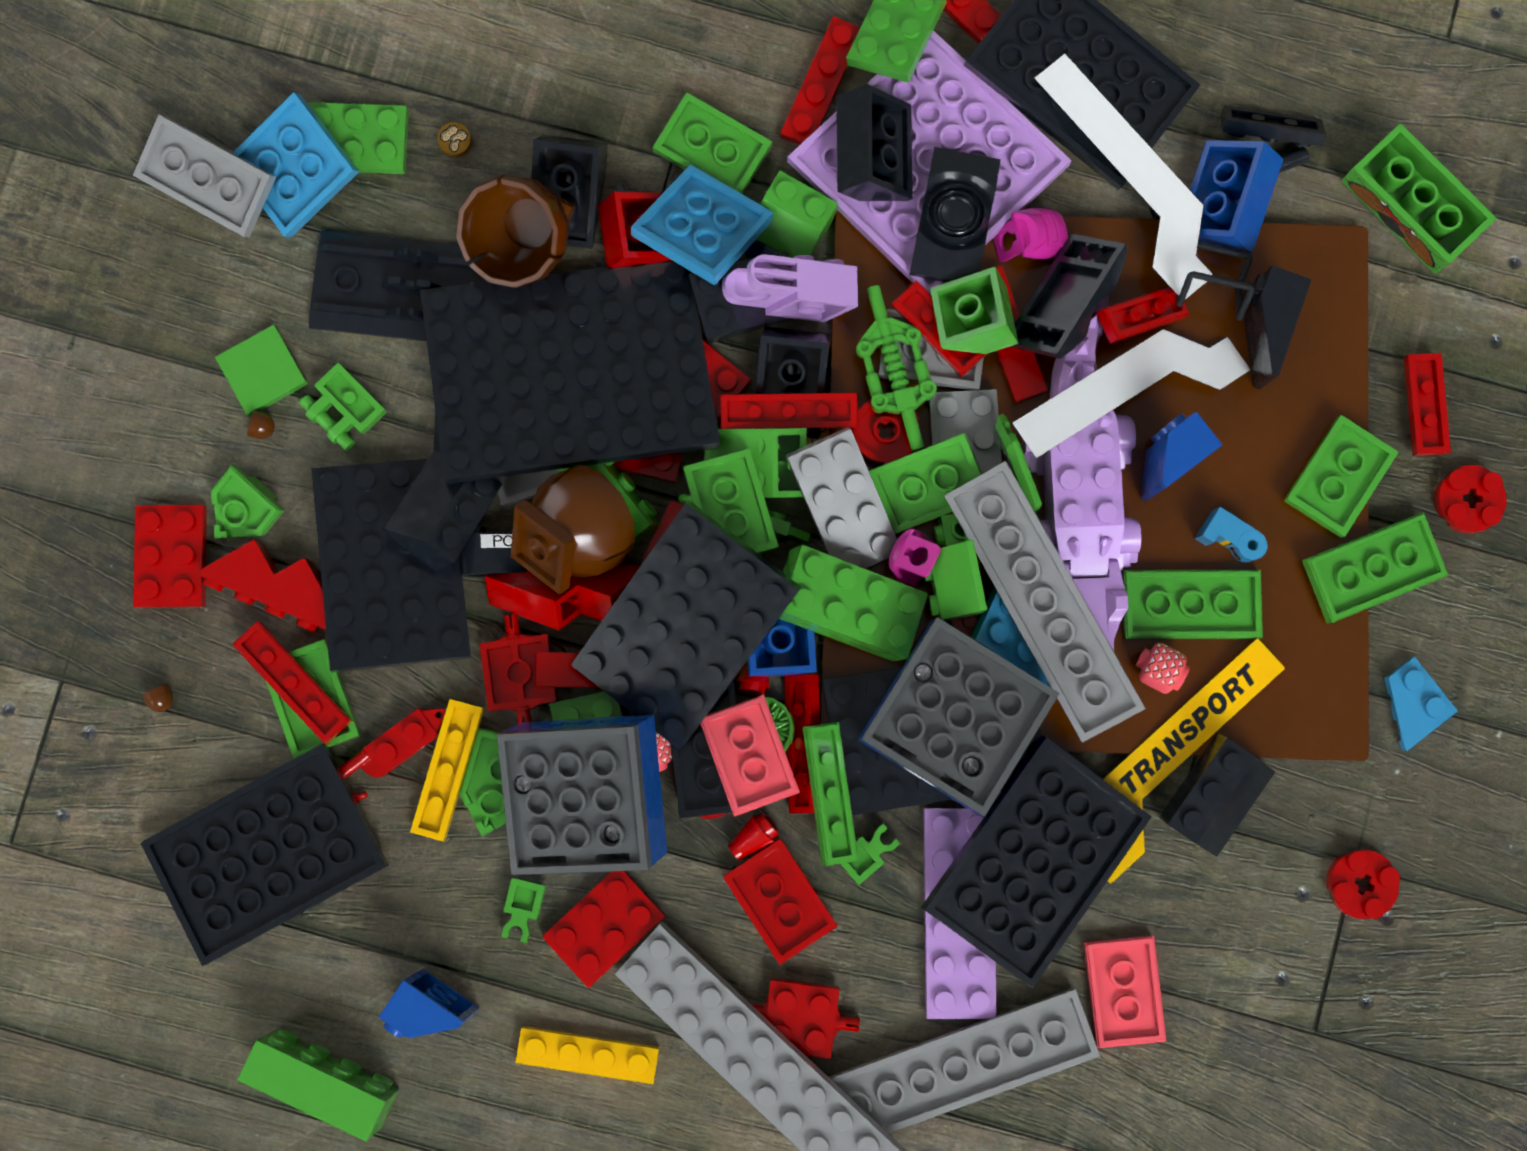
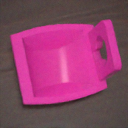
(1038, 234)
(908, 555)

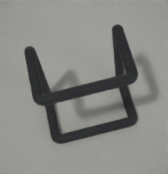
(1241, 307)

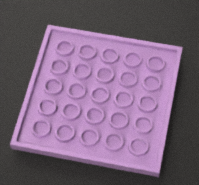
(948, 112)

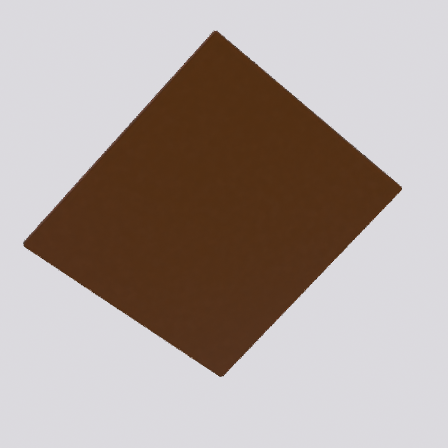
(1266, 437)

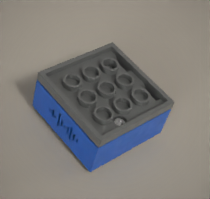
(958, 716)
(582, 795)

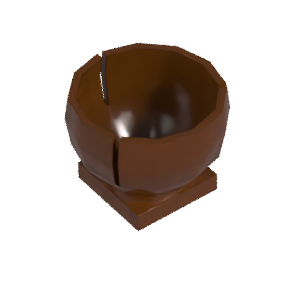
(517, 229)
(572, 528)

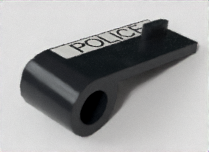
(488, 554)

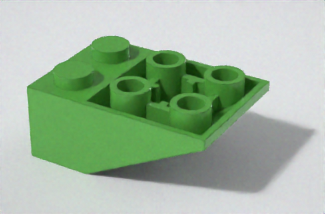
(768, 453)

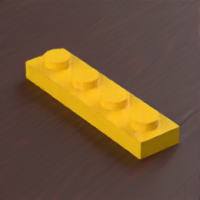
(447, 770)
(587, 1055)

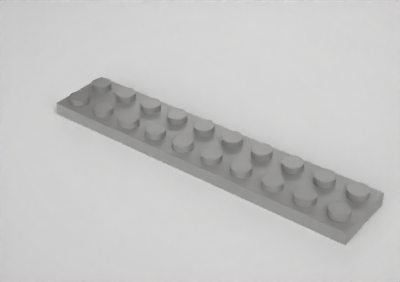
(748, 1049)

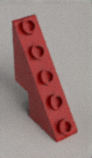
(255, 577)
(533, 599)

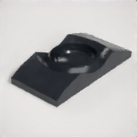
(954, 215)
(1068, 295)

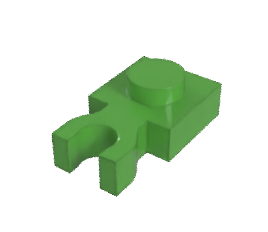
(868, 855)
(523, 902)

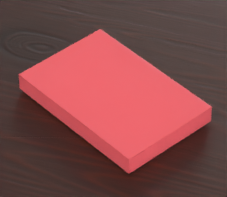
(749, 755)
(1124, 991)

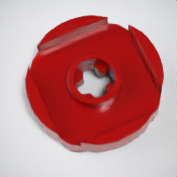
(871, 444)
(1489, 492)
(1344, 891)

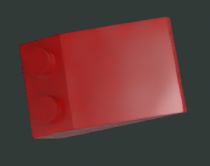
(617, 216)

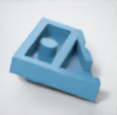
(1416, 702)

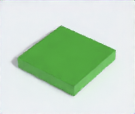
(261, 370)

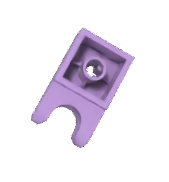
(794, 287)

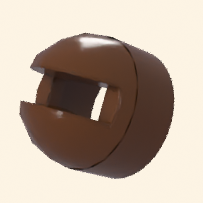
(260, 425)
(159, 698)

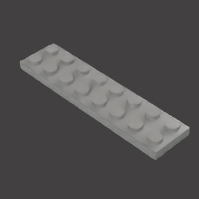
(1044, 602)
(972, 1062)

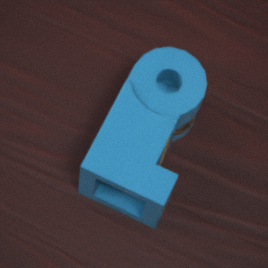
(1240, 538)

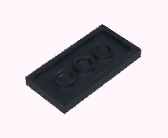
(696, 775)

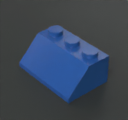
(1235, 191)
(1175, 452)
(784, 652)
(425, 1007)

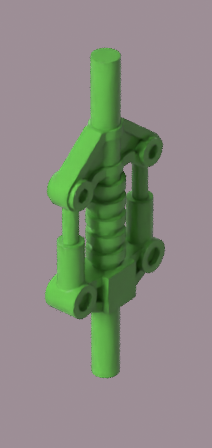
(903, 400)

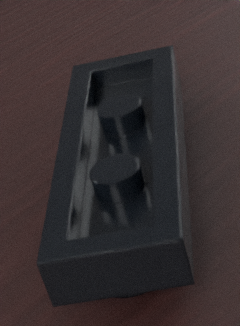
(1272, 126)

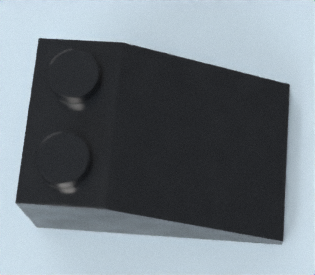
(577, 174)
(724, 319)
(1272, 320)
(793, 363)

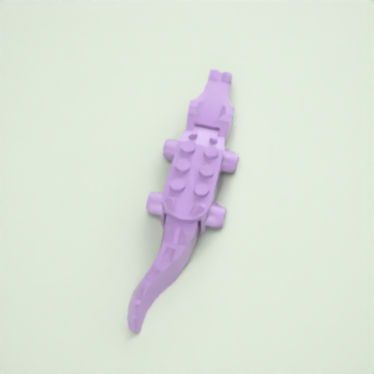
(1087, 493)

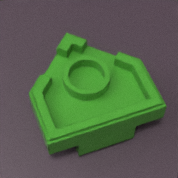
(243, 505)

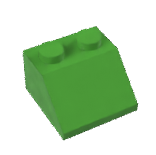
(799, 216)
(974, 313)
(956, 583)

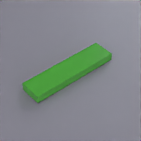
(830, 793)

